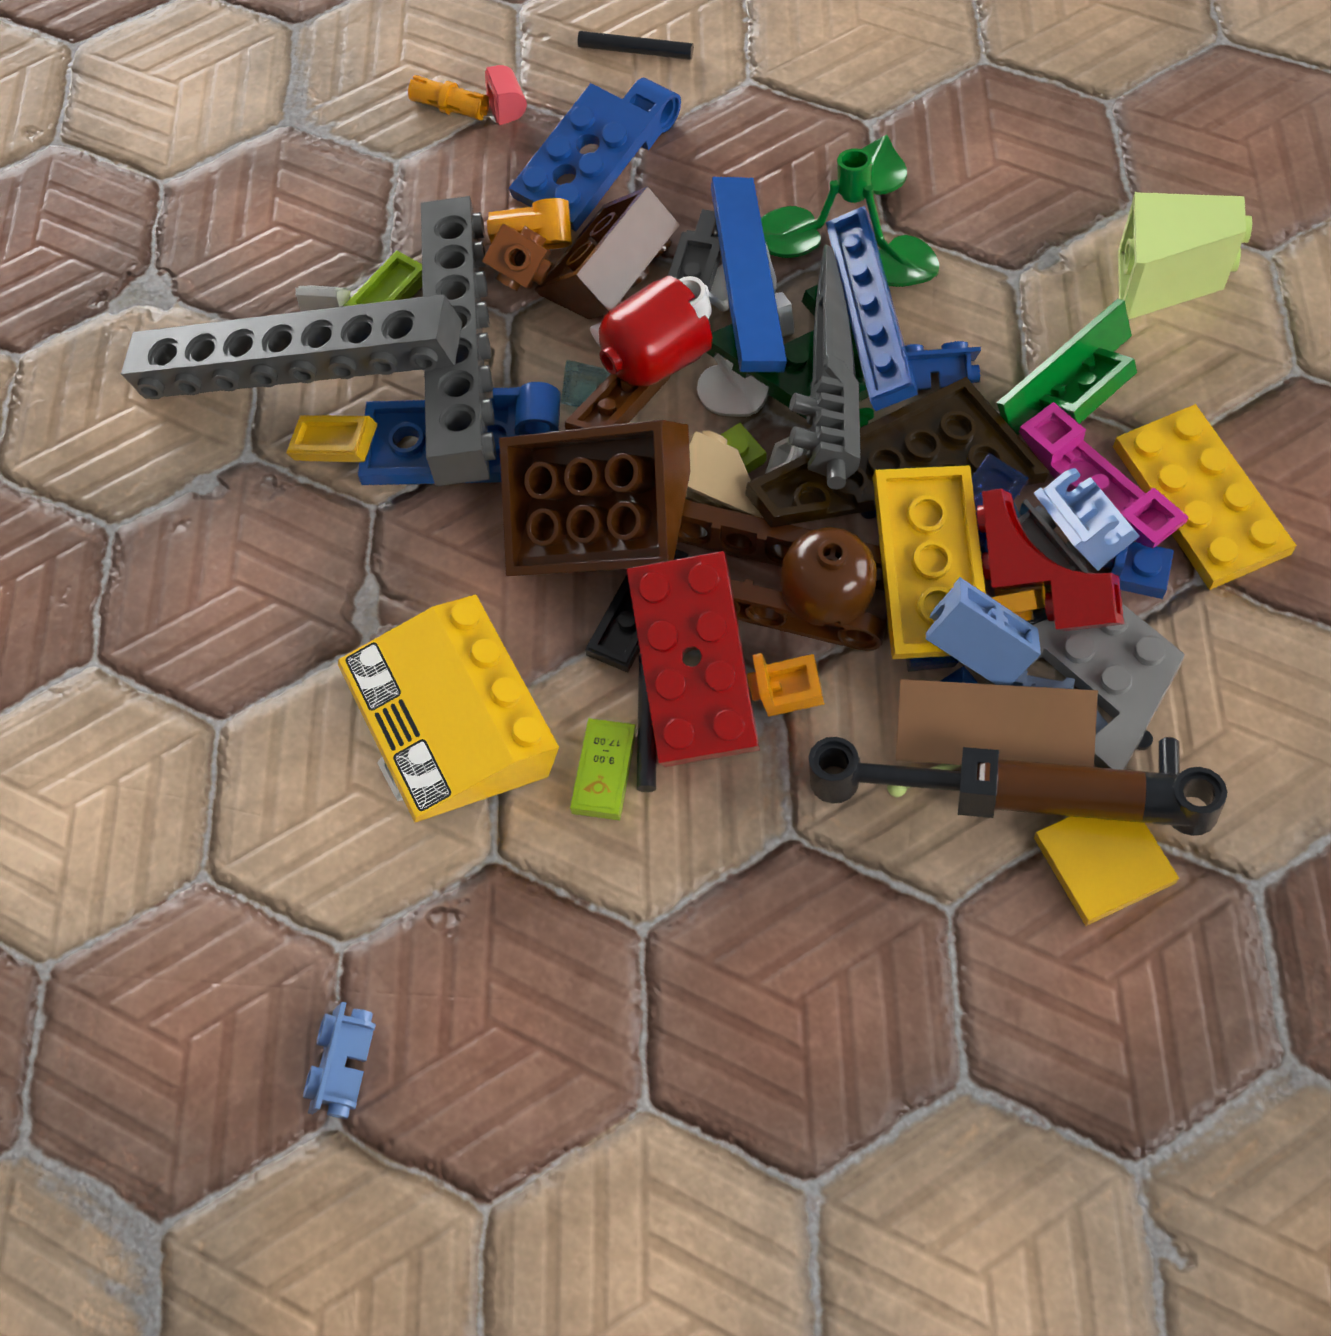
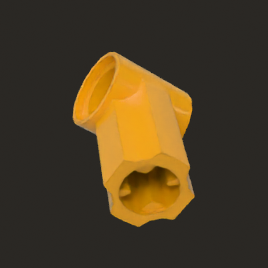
(545, 217)

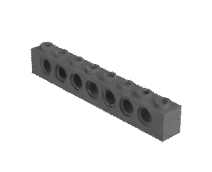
(294, 347)
(456, 395)

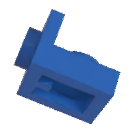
(1142, 569)

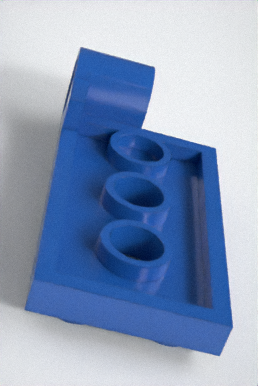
(603, 120)
(517, 412)

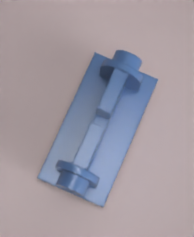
(332, 1081)

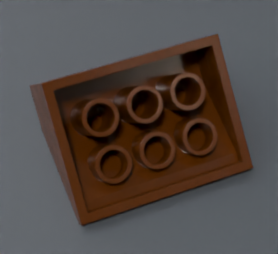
(593, 497)

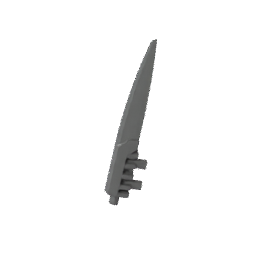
(834, 397)

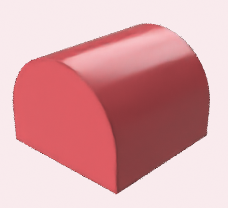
(504, 94)

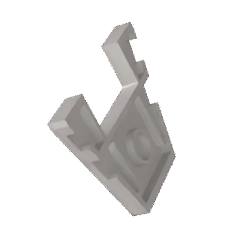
(1128, 668)

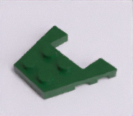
(799, 357)

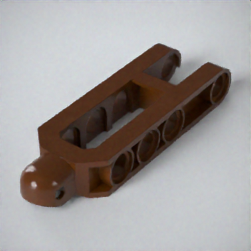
(756, 540)

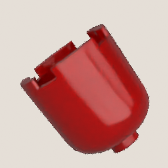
(653, 334)

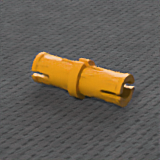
(448, 97)

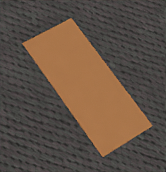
(1016, 720)

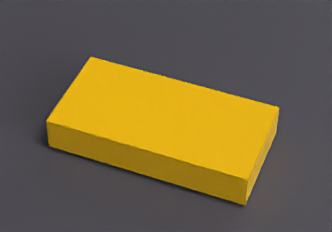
(332, 438)

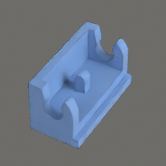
(1087, 518)
(983, 634)

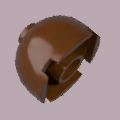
(828, 576)

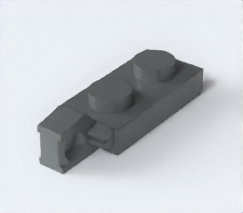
(698, 251)

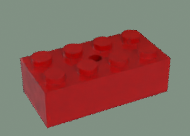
(702, 707)

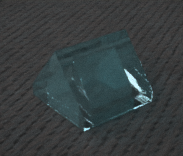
(581, 382)

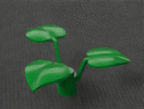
(860, 174)

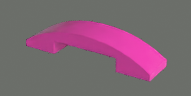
(1061, 446)

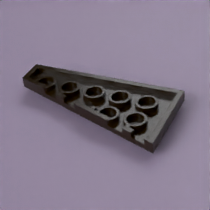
(936, 431)

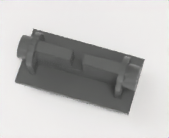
(1039, 529)

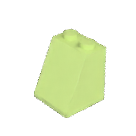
(1179, 248)

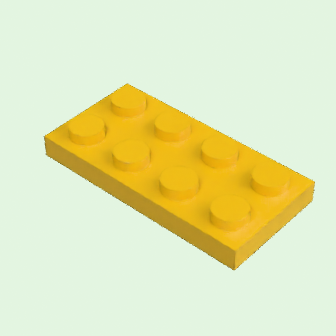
(1228, 520)
(924, 546)

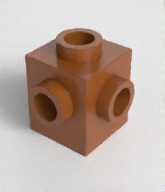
(504, 252)

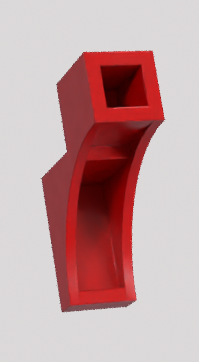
(1014, 562)

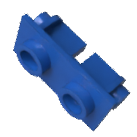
(950, 363)

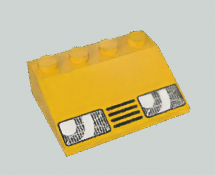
(449, 709)

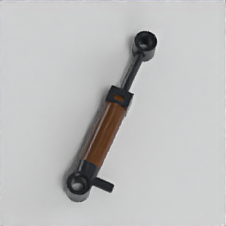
(1039, 787)

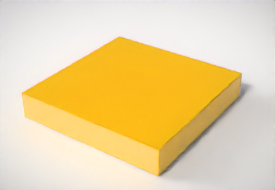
(1104, 863)

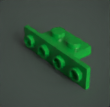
(1077, 374)

